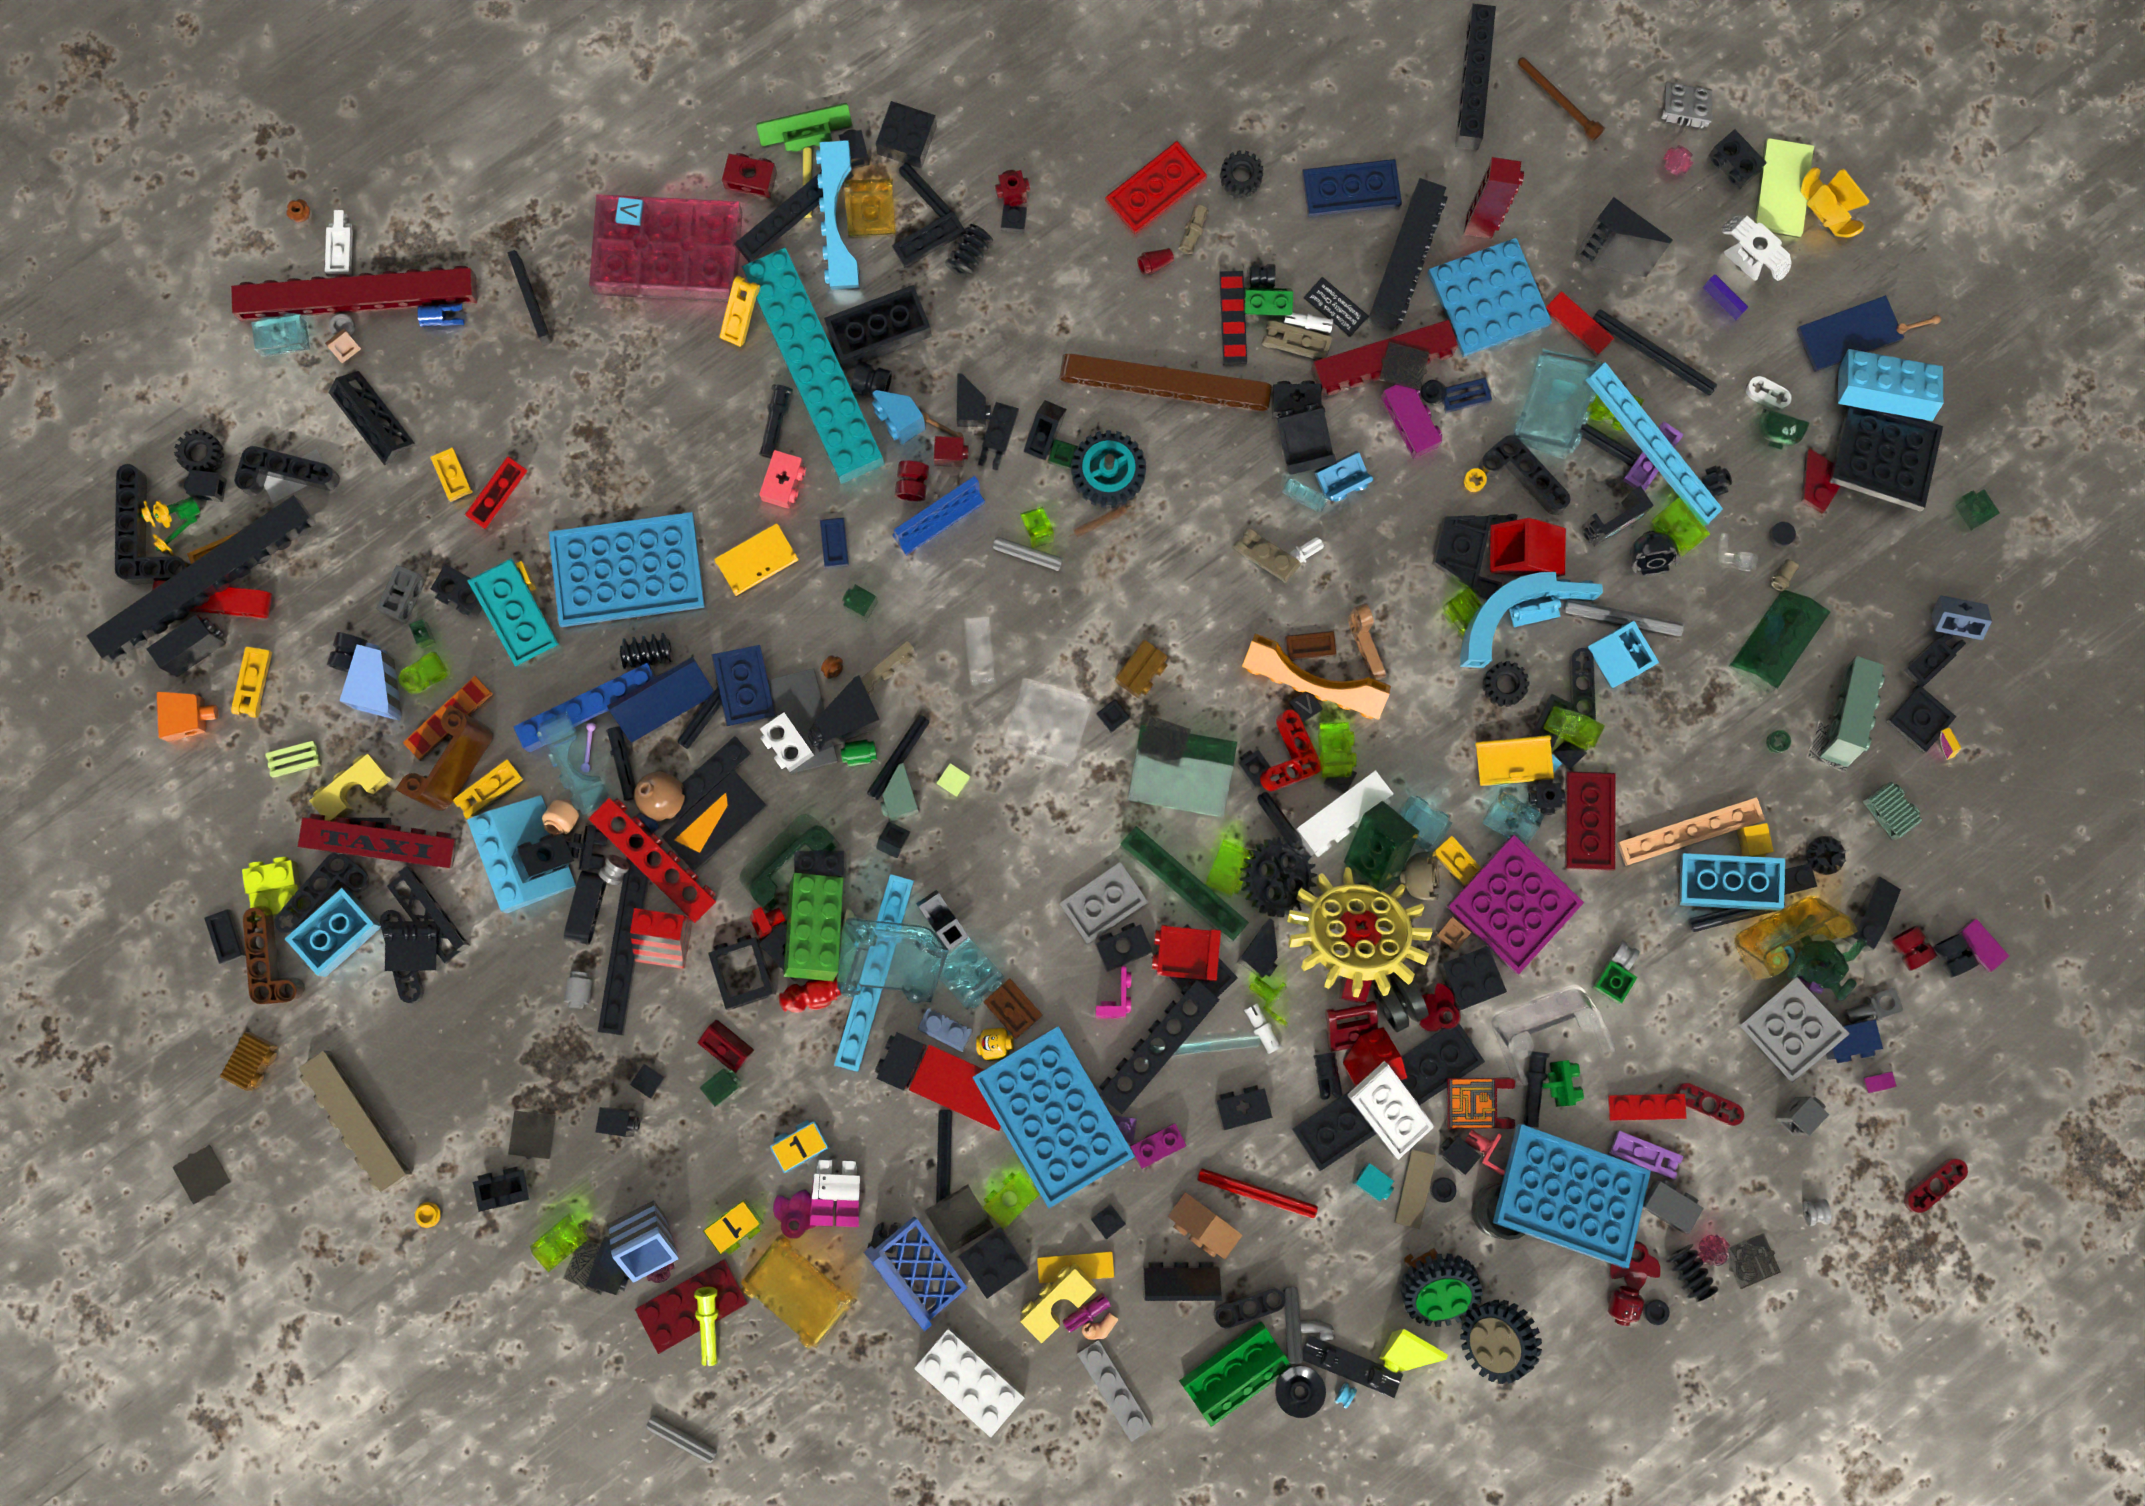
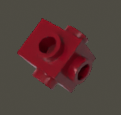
(1012, 188)

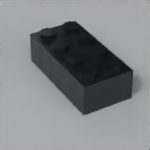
(878, 327)

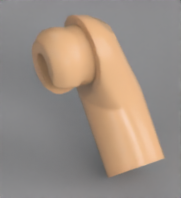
(1099, 1330)

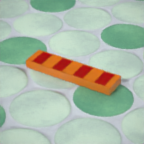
(431, 732)

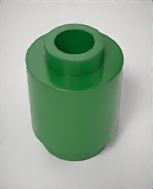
(859, 752)

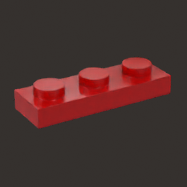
(1647, 1107)

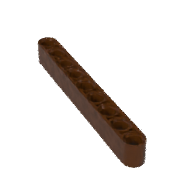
(1165, 382)

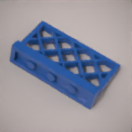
(939, 516)
(897, 1282)

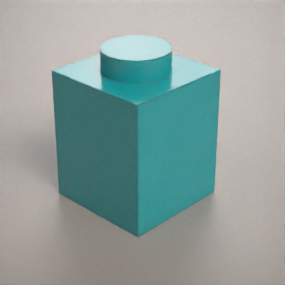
(1374, 1182)

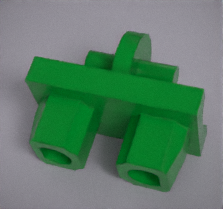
(1561, 1083)

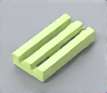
(289, 750)

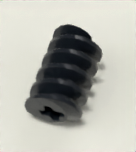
(967, 250)
(645, 650)
(1692, 1273)

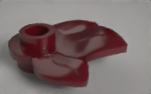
(1438, 1006)
(1639, 1268)

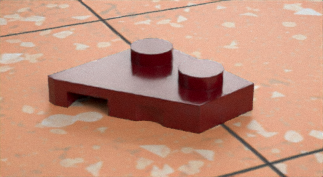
(1817, 489)

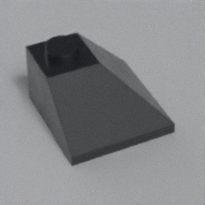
(1261, 952)
(606, 1273)

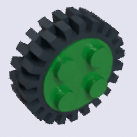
(1441, 1290)

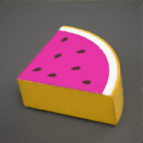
(1949, 743)

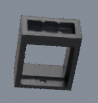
(748, 997)

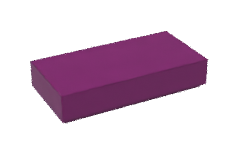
(1983, 945)

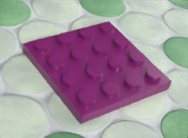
(1515, 904)

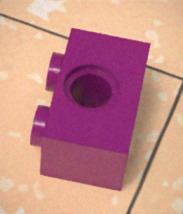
(1158, 1146)

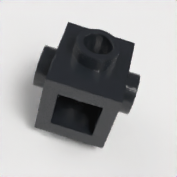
(1538, 800)

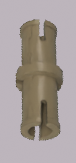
(1193, 229)

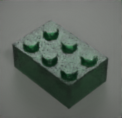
(1381, 846)

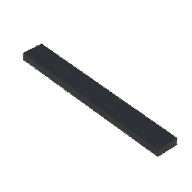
(622, 959)

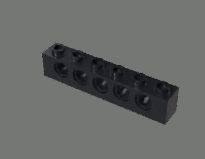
(1475, 76)
(1123, 1099)

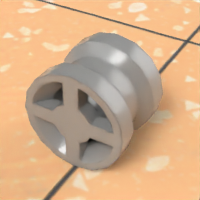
(614, 869)
(1624, 955)
(1816, 1212)

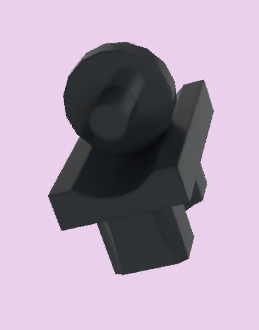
(587, 858)

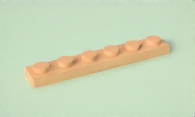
(1691, 831)

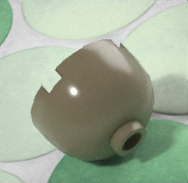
(1421, 876)

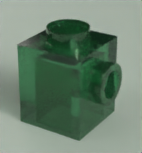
(859, 602)

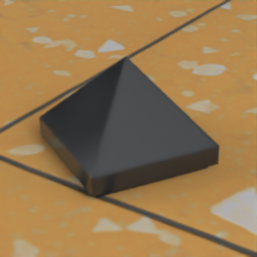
(1569, 753)

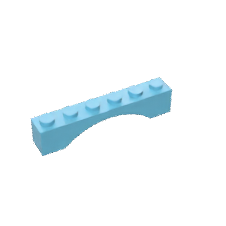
(835, 166)

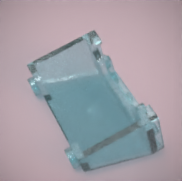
(890, 958)

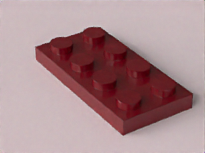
(672, 1314)

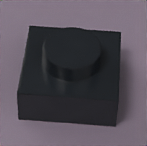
(1013, 219)
(1340, 784)
(1108, 1221)

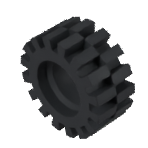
(1236, 186)
(192, 440)
(1516, 674)

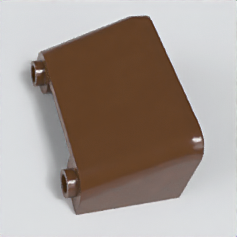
(455, 764)

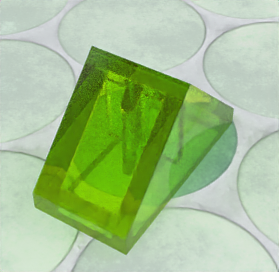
(1037, 527)

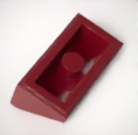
(725, 1046)

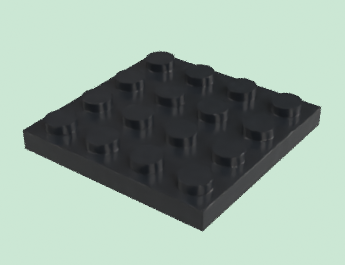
(1887, 456)

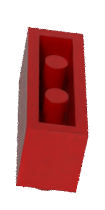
(495, 492)

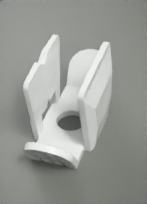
(1760, 244)

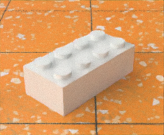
(1340, 815)
(970, 1382)

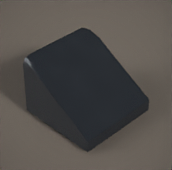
(892, 839)

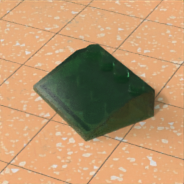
(1195, 786)

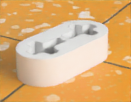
(1768, 393)

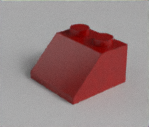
(1370, 1052)

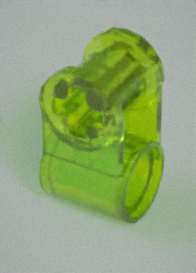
(425, 671)

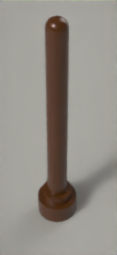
(1591, 128)

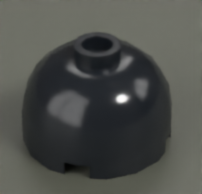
(1654, 553)

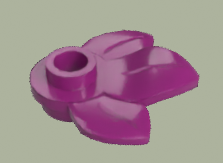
(793, 1210)

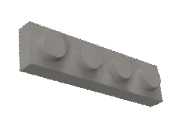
(1114, 1390)

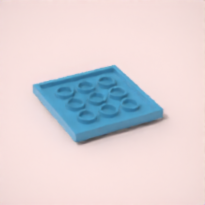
(1489, 297)

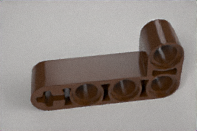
(268, 955)

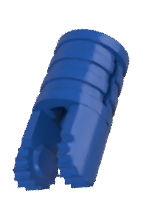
(436, 315)

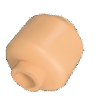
(560, 817)

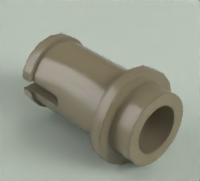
(1787, 571)

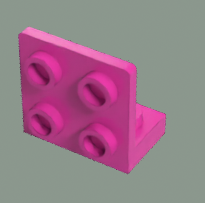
(1108, 1008)

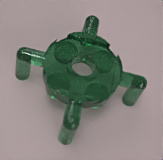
(1835, 963)

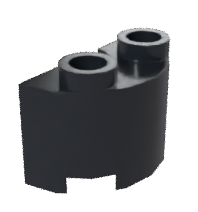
(500, 1190)

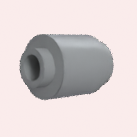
(578, 989)

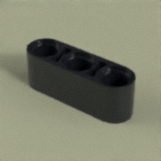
(585, 908)
(1262, 1307)

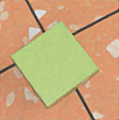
(953, 780)

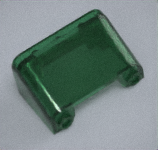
(801, 832)

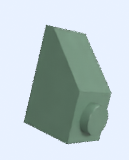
(898, 796)

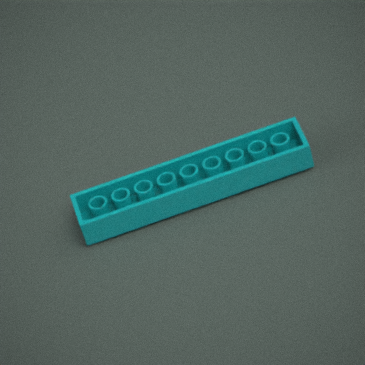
(813, 366)

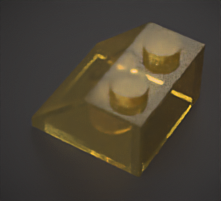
(870, 207)

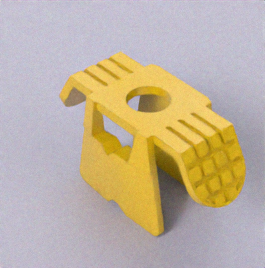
(1834, 201)

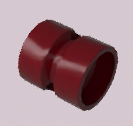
(911, 482)
(1913, 948)

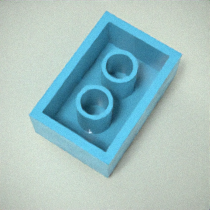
(333, 932)

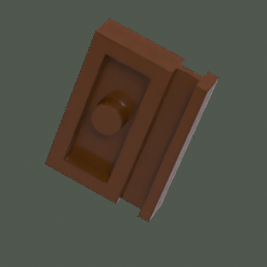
(1013, 1008)

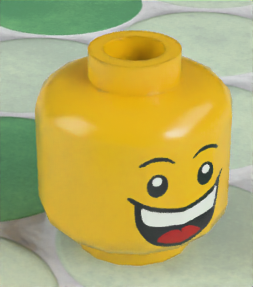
(994, 1044)

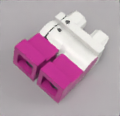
(838, 1188)

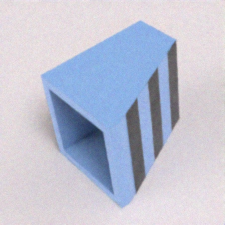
(372, 683)
(642, 1241)

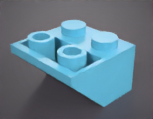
(1623, 654)

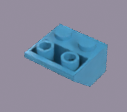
(900, 414)

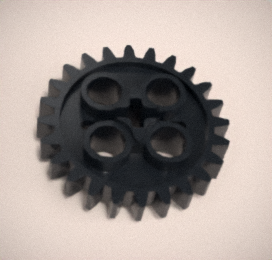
(1259, 884)

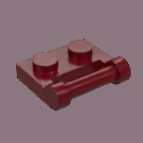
(1346, 1034)

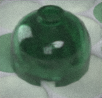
(1781, 429)

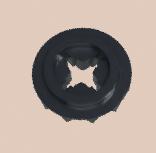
(1821, 865)

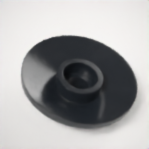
(1307, 1403)

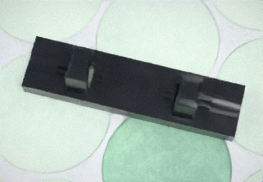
(1351, 1366)

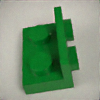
(1268, 301)

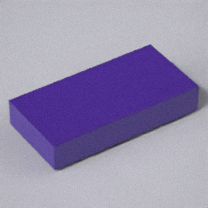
(1725, 297)

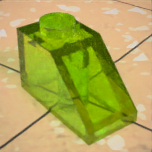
(1574, 727)

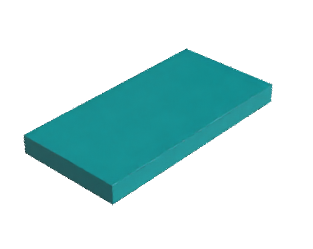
(513, 612)

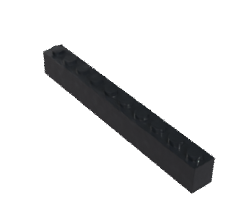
(201, 580)

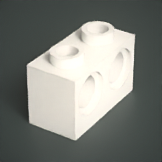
(790, 740)

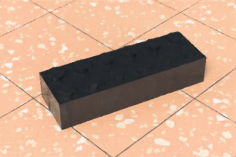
(1408, 255)

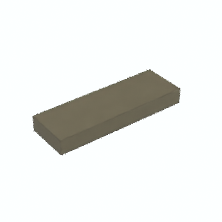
(1415, 1189)

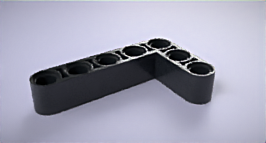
(137, 533)

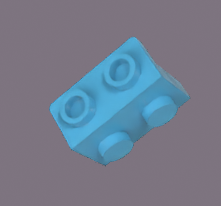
(1343, 477)

